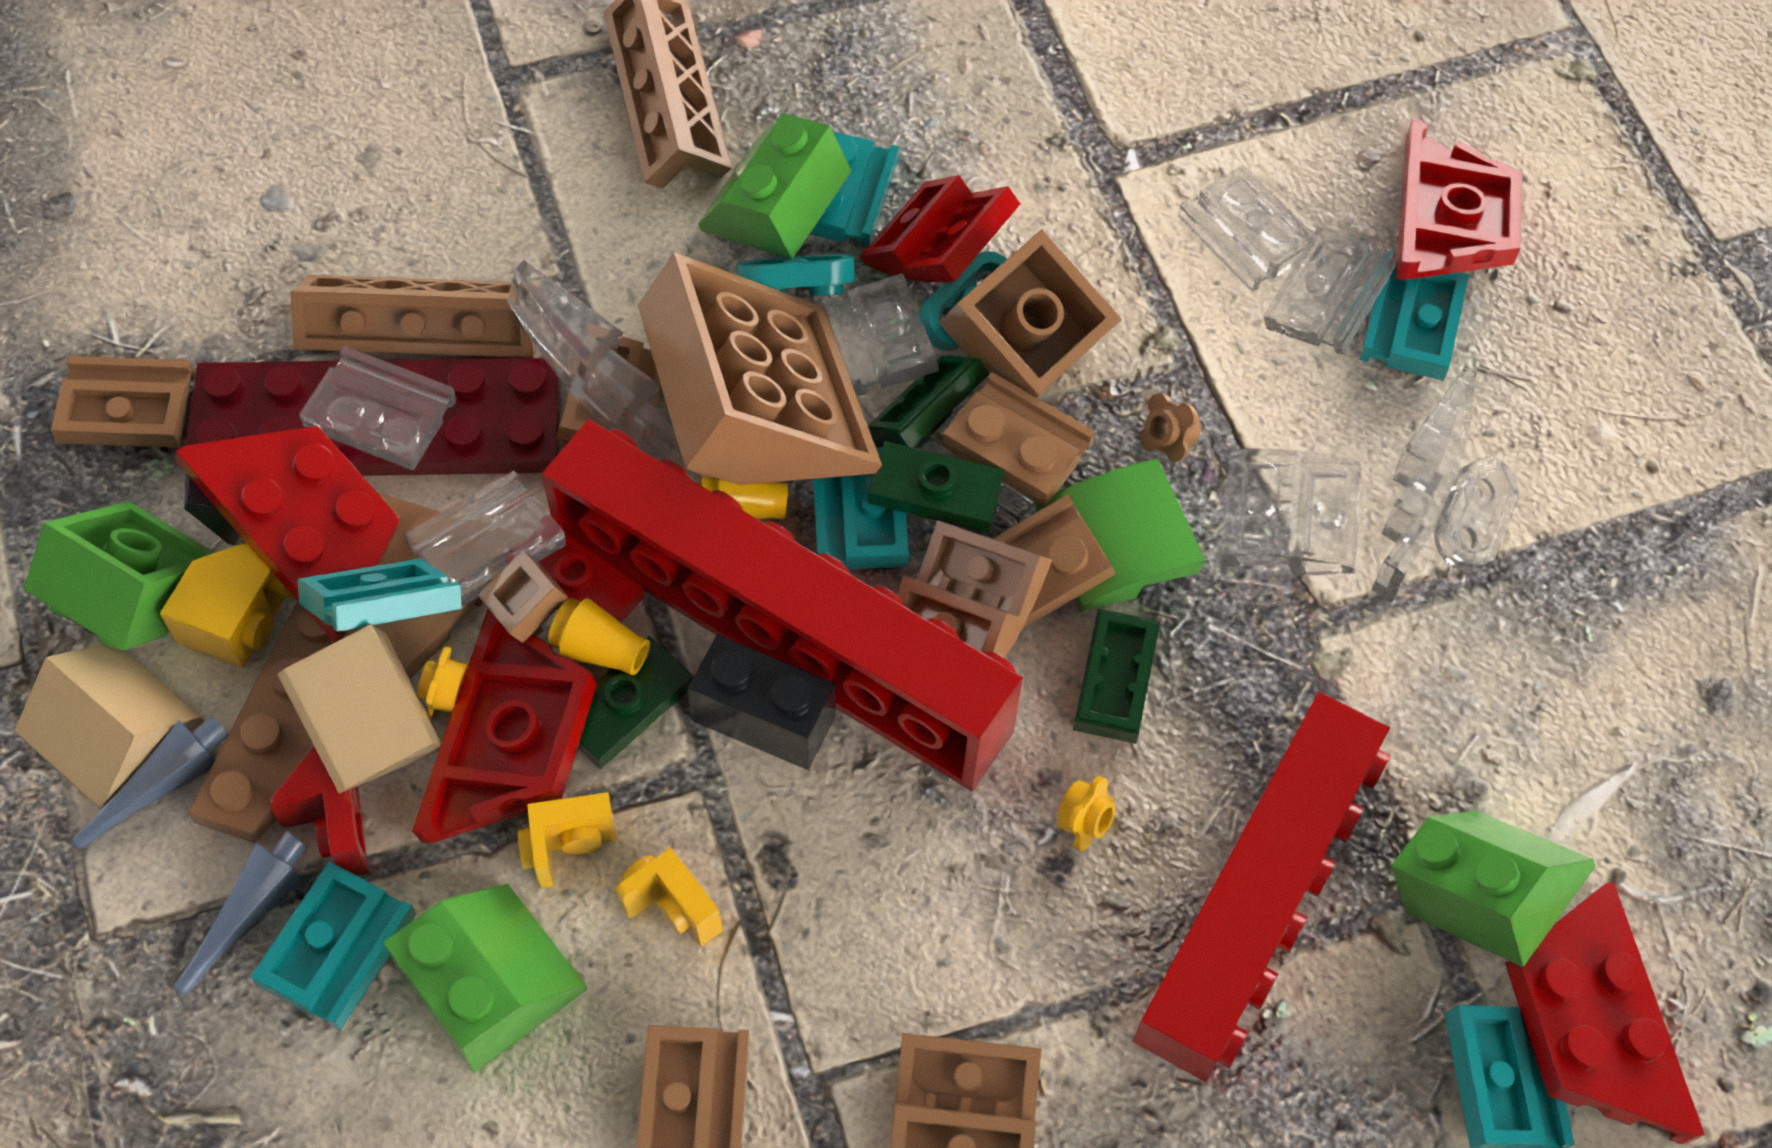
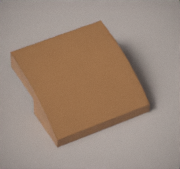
(976, 587)
(965, 1094)

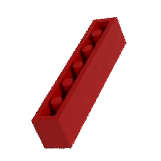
(1260, 888)

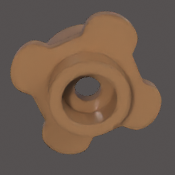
(1170, 427)

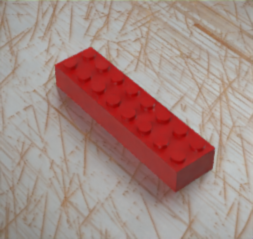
(775, 596)

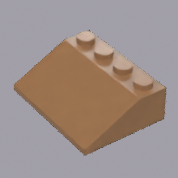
(752, 379)

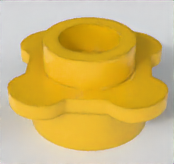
(441, 683)
(1086, 811)

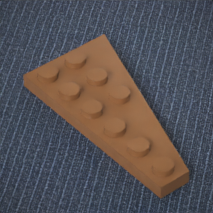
(268, 732)

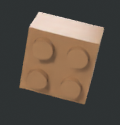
(1031, 317)

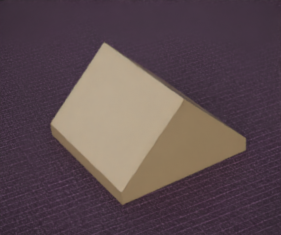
(360, 708)
(99, 718)

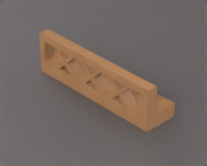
(652, 87)
(407, 316)

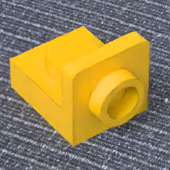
(567, 824)
(682, 901)

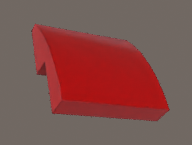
(940, 230)

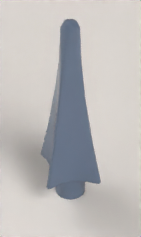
(172, 764)
(259, 887)

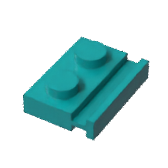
(862, 196)
(1416, 323)
(853, 529)
(379, 594)
(332, 946)
(1502, 1082)

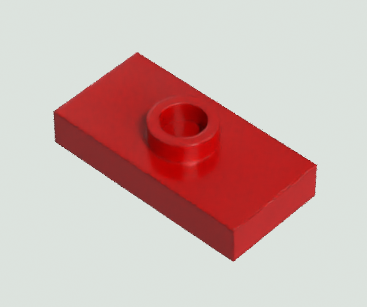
(587, 575)

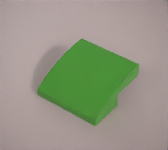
(1137, 528)

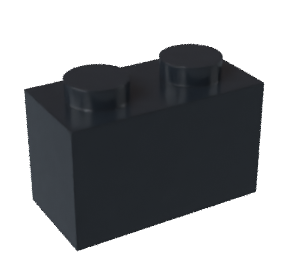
(762, 702)

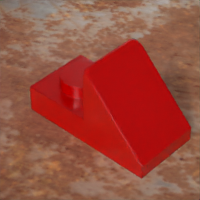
(312, 797)

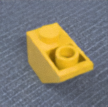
(225, 605)

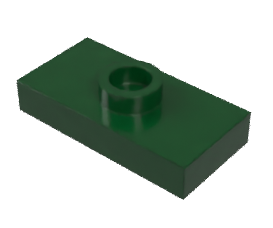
(927, 401)
(936, 486)
(1116, 676)
(630, 704)

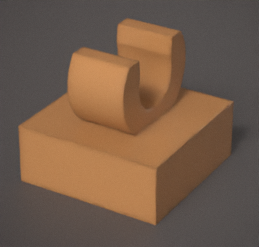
(523, 596)

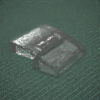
(1292, 511)

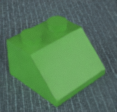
(779, 187)
(111, 571)
(1488, 881)
(483, 971)

